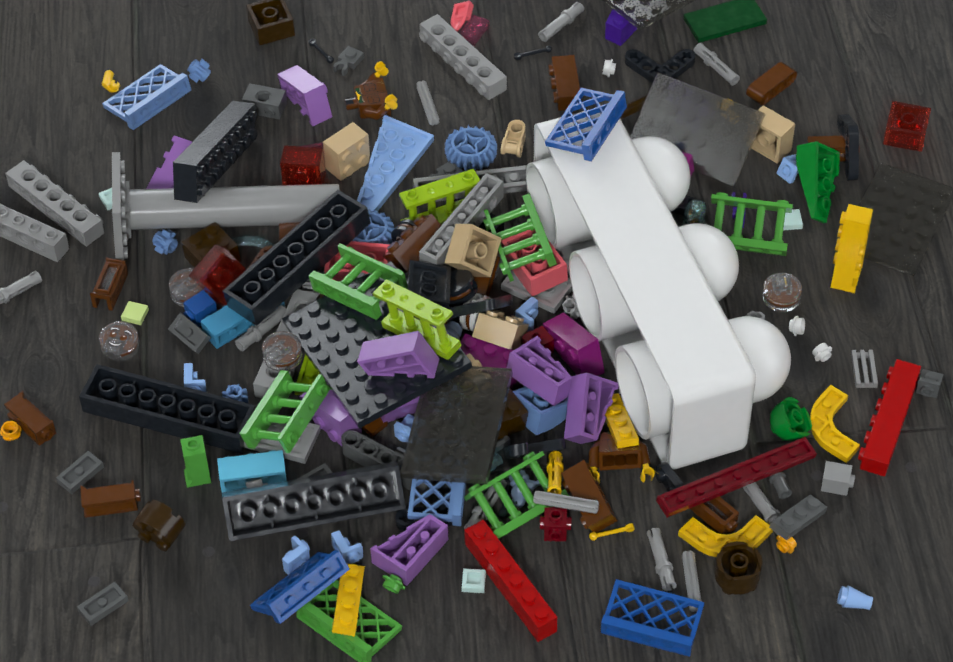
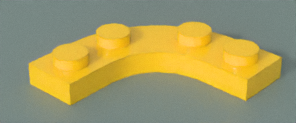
(824, 429)
(711, 542)

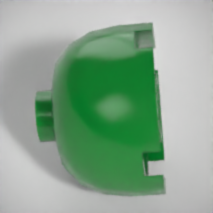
(789, 420)

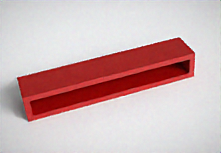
(890, 417)
(511, 580)

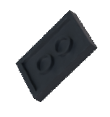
(430, 281)

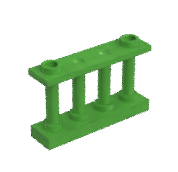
(538, 238)
(756, 243)
(355, 297)
(273, 401)
(516, 517)

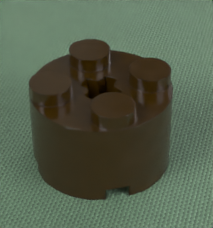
(158, 525)
(738, 568)

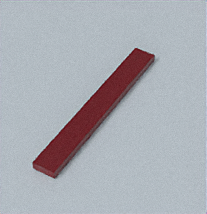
(735, 477)

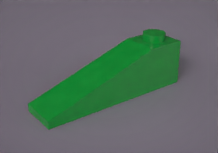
(817, 170)

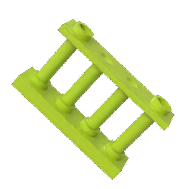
(436, 190)
(422, 308)

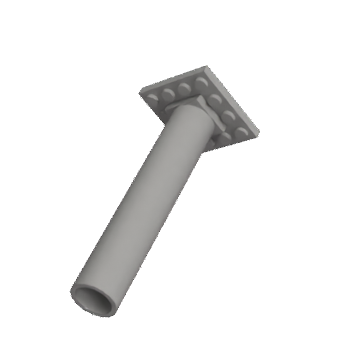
(224, 205)

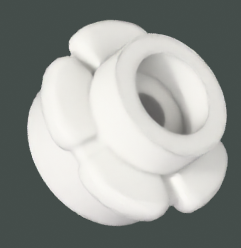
(609, 67)
(797, 325)
(822, 352)

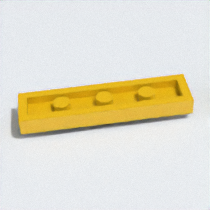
(620, 424)
(348, 601)

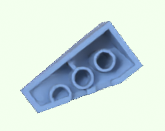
(541, 414)

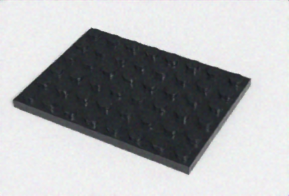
(333, 340)

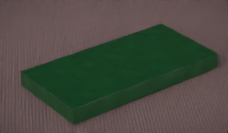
(724, 19)

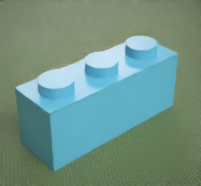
(238, 470)

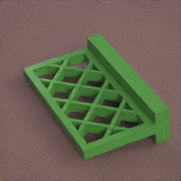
(354, 646)

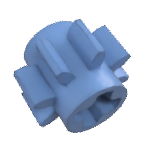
(199, 70)
(165, 241)
(236, 392)

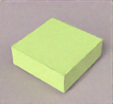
(134, 313)

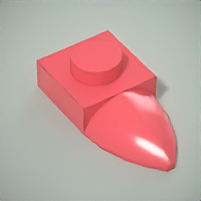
(460, 14)

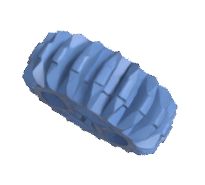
(471, 148)
(378, 231)

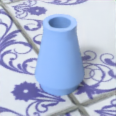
(852, 598)

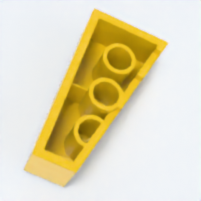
(851, 247)

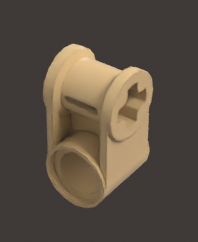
(514, 138)

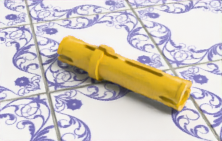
(554, 471)

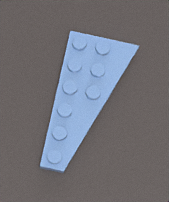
(392, 158)

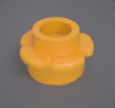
(10, 426)
(786, 545)

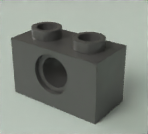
(268, 101)

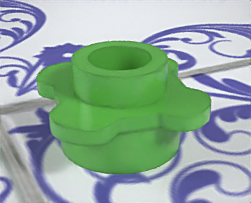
(393, 583)

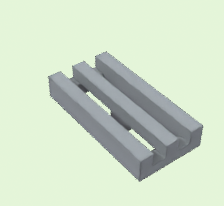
(863, 355)

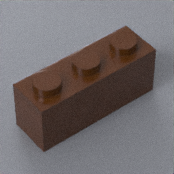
(564, 80)
(412, 242)
(583, 484)

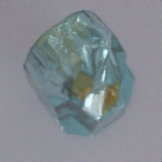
(694, 212)

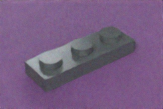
(798, 517)

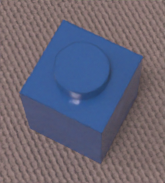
(199, 307)

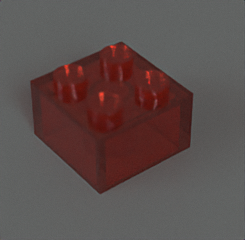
(907, 126)
(302, 165)
(217, 272)

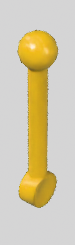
(628, 528)

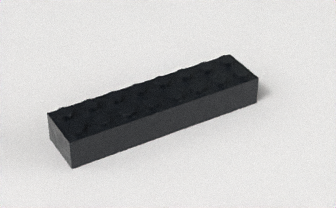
(214, 151)
(296, 256)
(166, 407)
(313, 501)

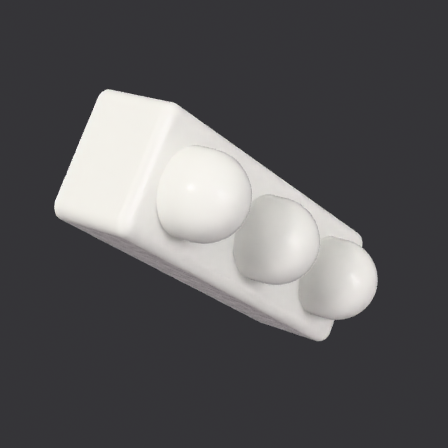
(656, 292)

